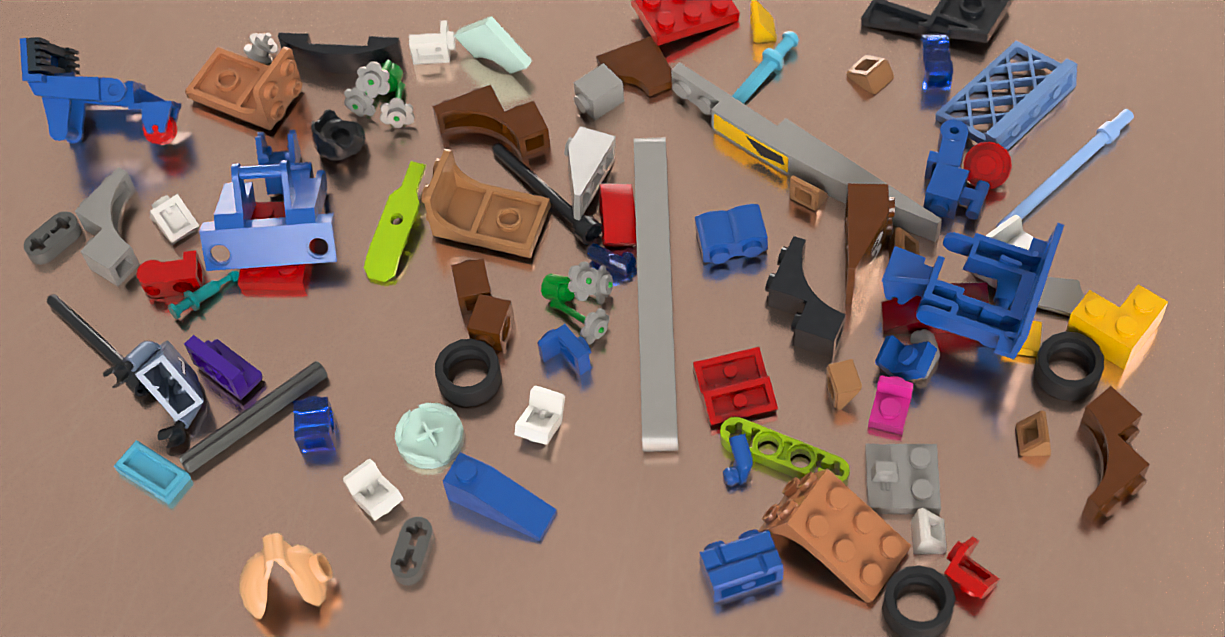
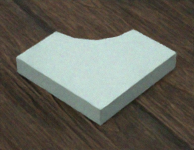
(492, 42)

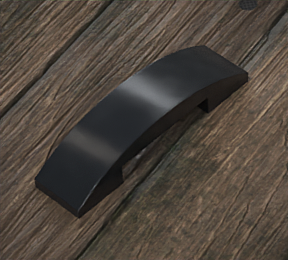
(341, 58)

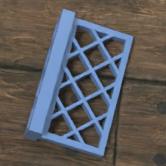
(1026, 109)

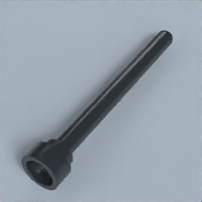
(585, 229)
(94, 339)

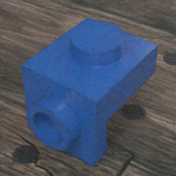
(565, 342)

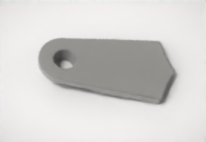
(1061, 295)

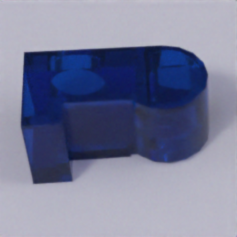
(935, 61)

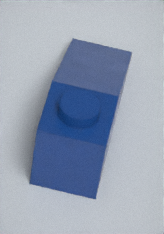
(497, 497)

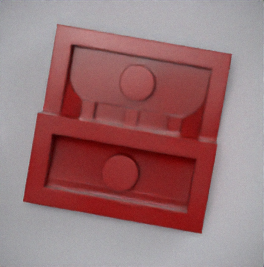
(734, 386)

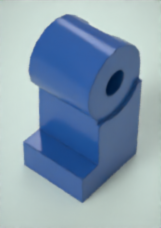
(950, 145)

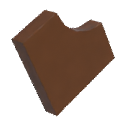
(640, 65)

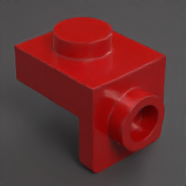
(970, 575)

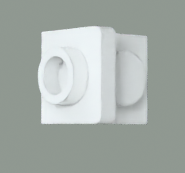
(432, 47)
(173, 218)

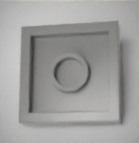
(902, 478)

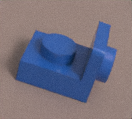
(905, 360)

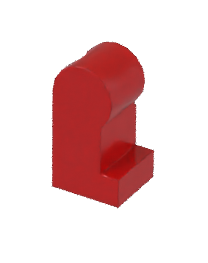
(171, 277)

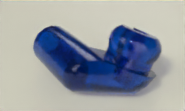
(620, 264)

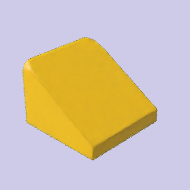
(761, 24)

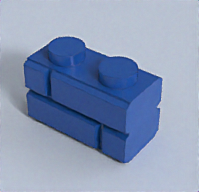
(741, 564)

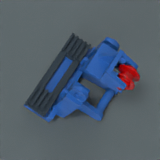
(64, 95)

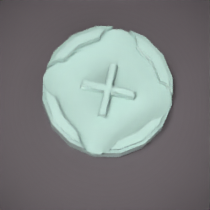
(429, 436)

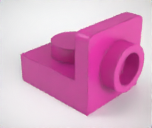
(891, 404)

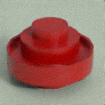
(988, 163)

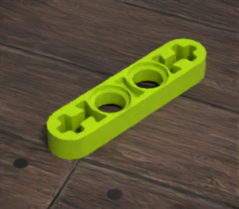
(786, 450)

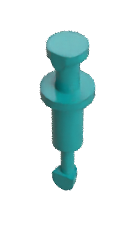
(193, 299)

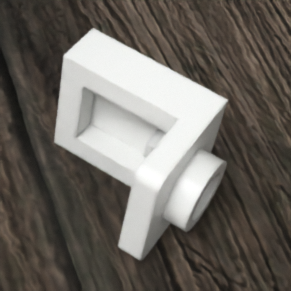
(541, 416)
(372, 490)

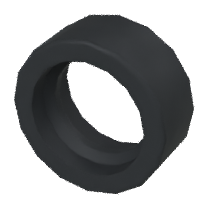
(1073, 343)
(457, 352)
(925, 577)

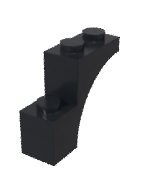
(815, 323)

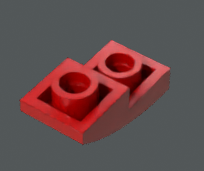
(617, 214)

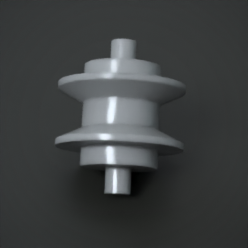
(261, 47)

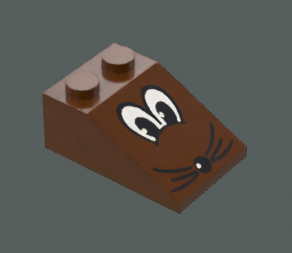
(865, 230)

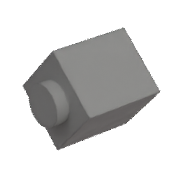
(598, 92)

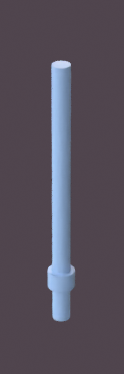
(1105, 135)

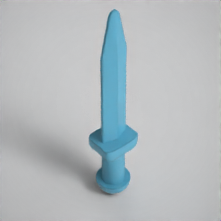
(771, 60)

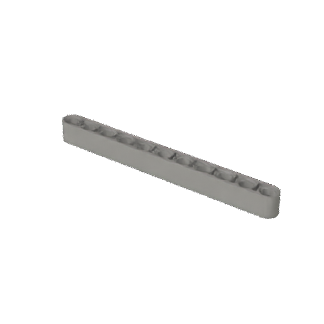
(655, 297)

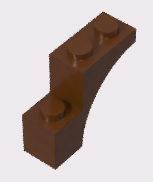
(482, 111)
(1113, 426)

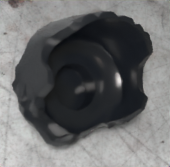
(336, 137)

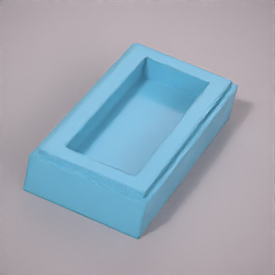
(152, 472)

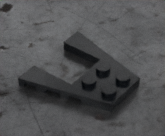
(958, 18)

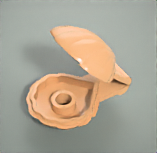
(306, 569)

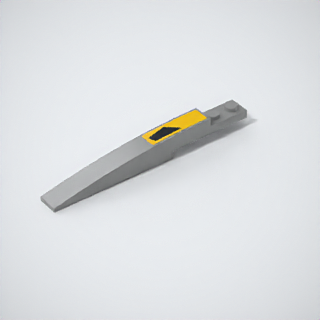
(794, 150)

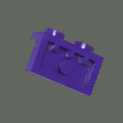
(223, 366)

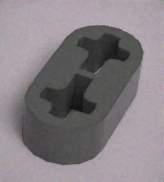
(52, 237)
(419, 553)

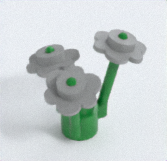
(376, 80)
(581, 283)

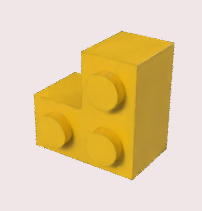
(1116, 329)

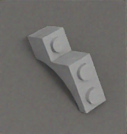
(101, 216)

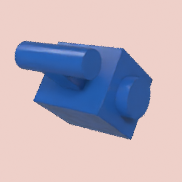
(948, 191)

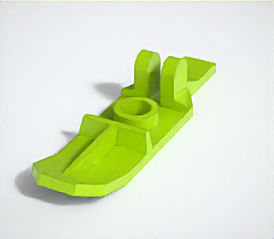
(390, 239)

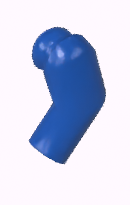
(742, 464)

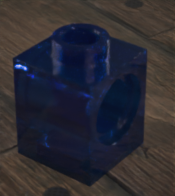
(314, 424)

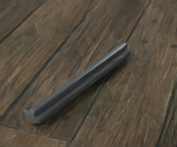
(252, 417)

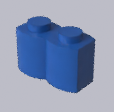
(731, 233)

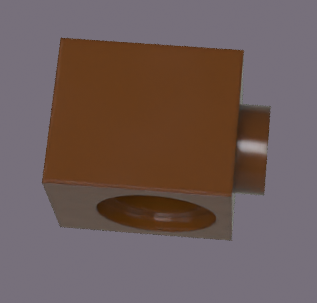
(470, 281)
(491, 321)

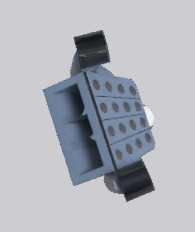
(168, 380)

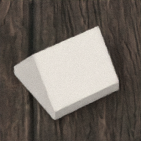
(928, 533)

